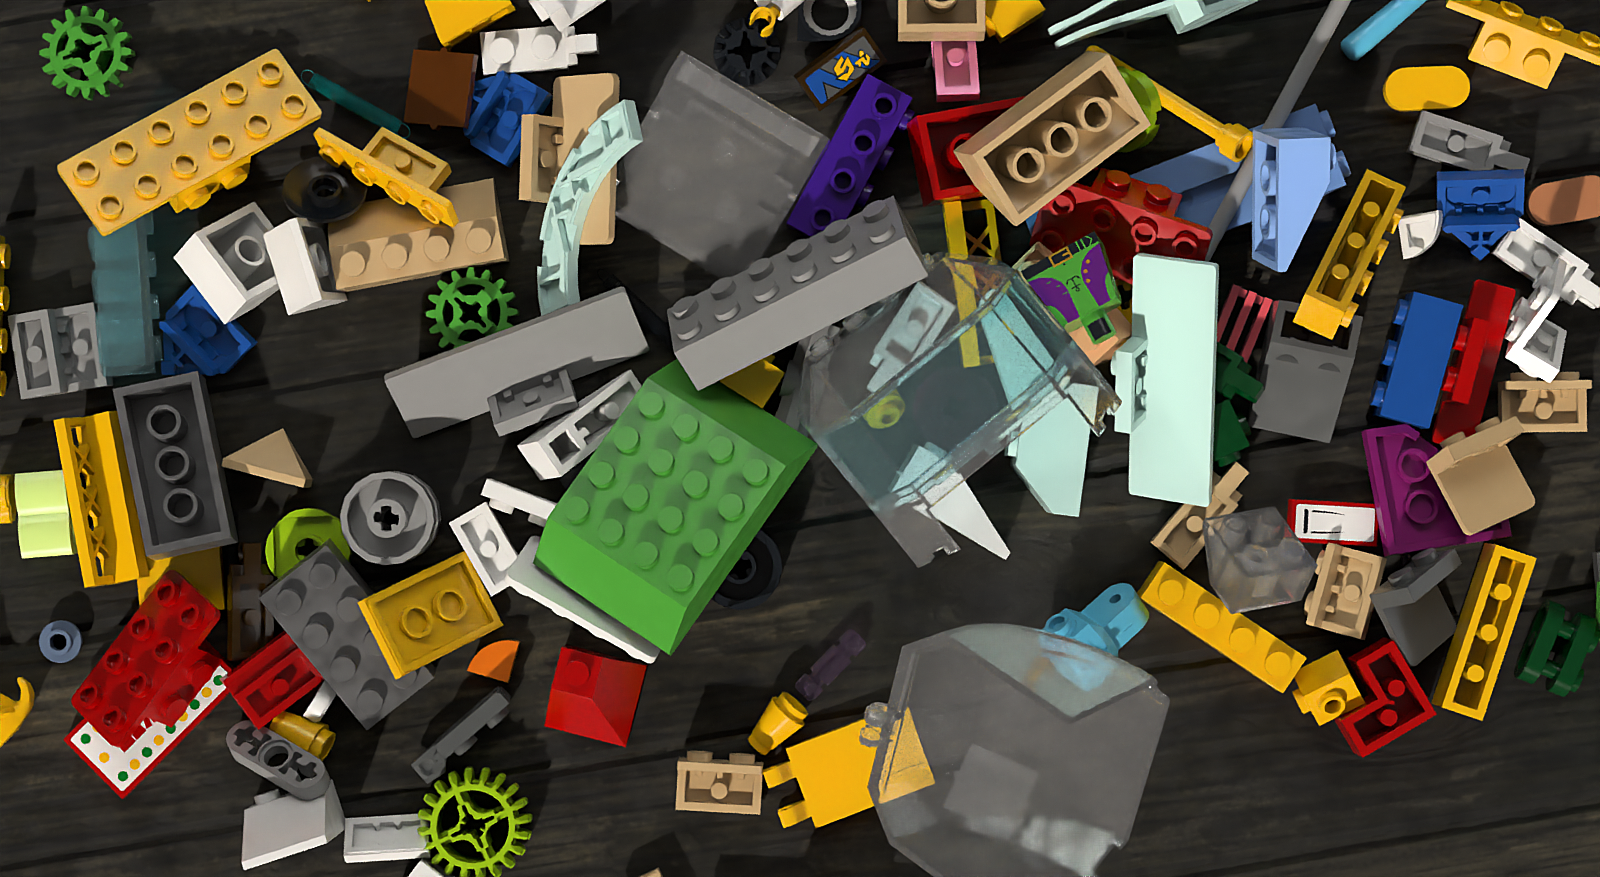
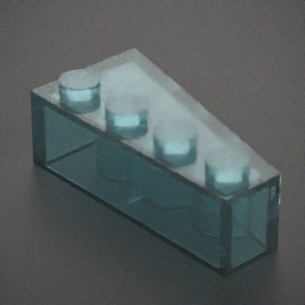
(124, 299)

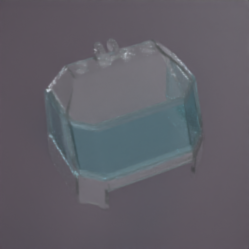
(940, 386)

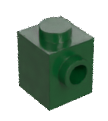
(1229, 433)

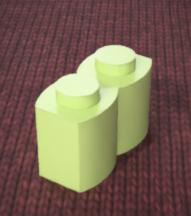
(44, 515)

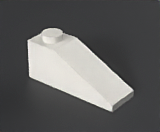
(578, 432)

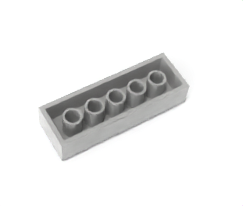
(795, 292)

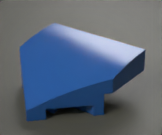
(498, 113)
(1480, 205)
(199, 339)

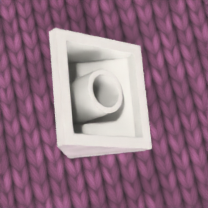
(303, 265)

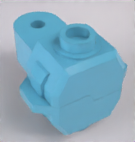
(1106, 621)

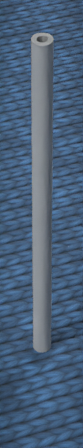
(1277, 117)

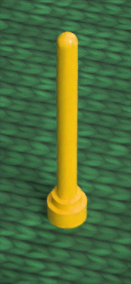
(1233, 140)

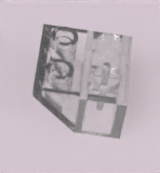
(1256, 560)

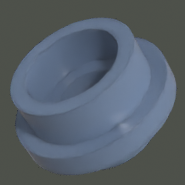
(73, 641)

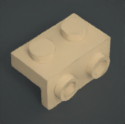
(1545, 405)
(1343, 590)
(719, 784)

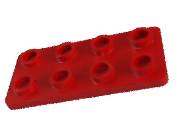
(1126, 217)
(153, 663)

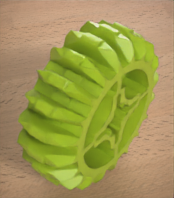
(467, 804)

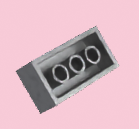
(175, 465)
(322, 617)

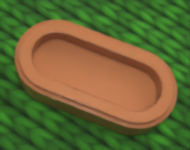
(1564, 201)

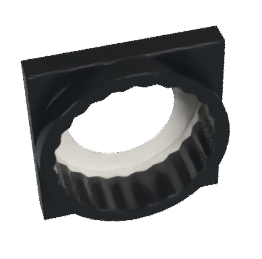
(810, 32)

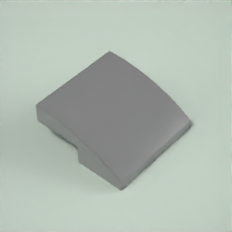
(56, 351)

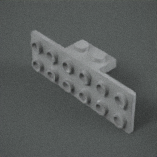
(520, 371)

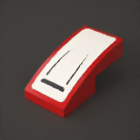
(1333, 522)

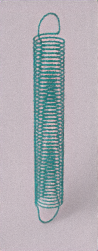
(362, 103)

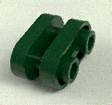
(1565, 670)

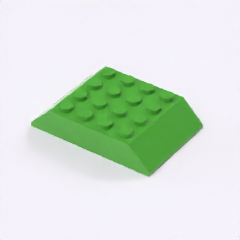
(670, 503)

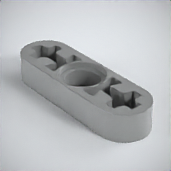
(285, 774)

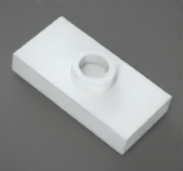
(385, 838)

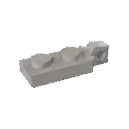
(1462, 145)

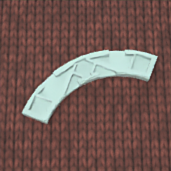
(571, 197)

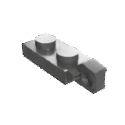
(461, 734)

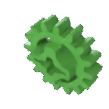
(69, 59)
(486, 298)

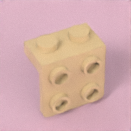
(1482, 476)

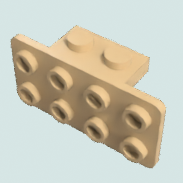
(549, 140)

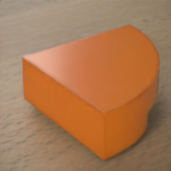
(496, 660)

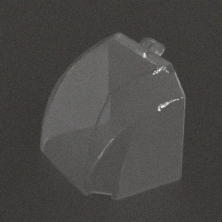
(1037, 701)

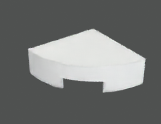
(1419, 232)

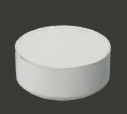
(320, 702)

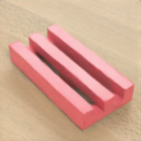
(1250, 298)

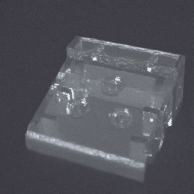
(715, 169)

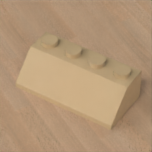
(1053, 136)
(398, 244)

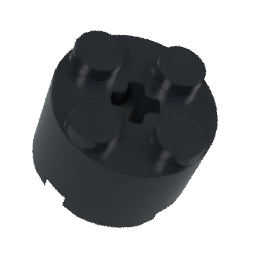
(761, 577)

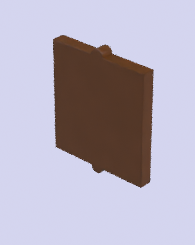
(440, 88)

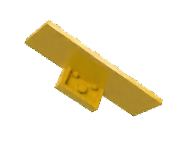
(190, 145)

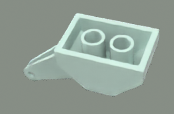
(1183, 14)
(1053, 459)

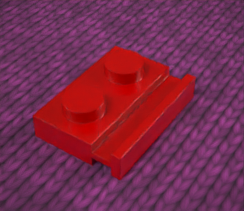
(271, 680)

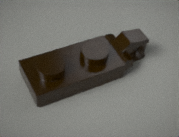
(248, 620)

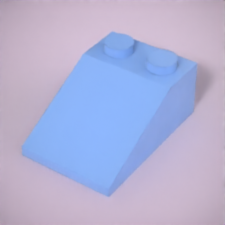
(1287, 187)

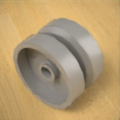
(366, 524)

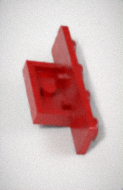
(1474, 360)

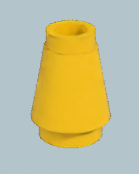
(778, 722)
(306, 734)

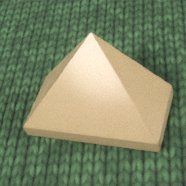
(272, 459)

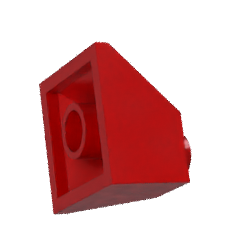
(594, 695)

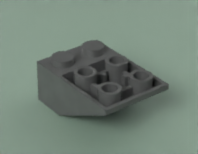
(1302, 375)

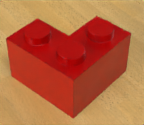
(1393, 699)

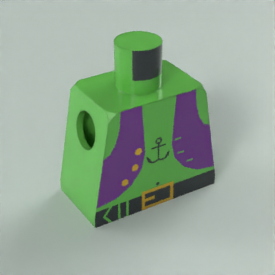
(1078, 287)

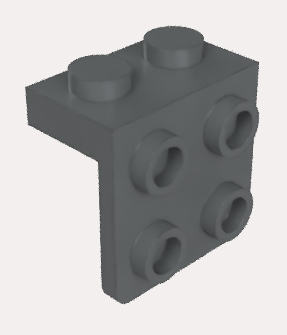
(1414, 606)

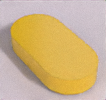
(1426, 88)

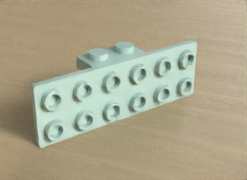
(1169, 379)

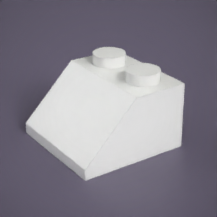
(231, 262)

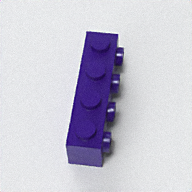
(852, 157)

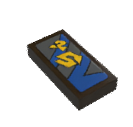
(840, 68)

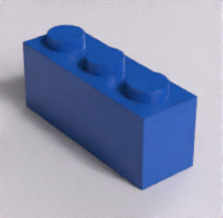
(1415, 359)

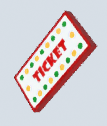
(150, 743)

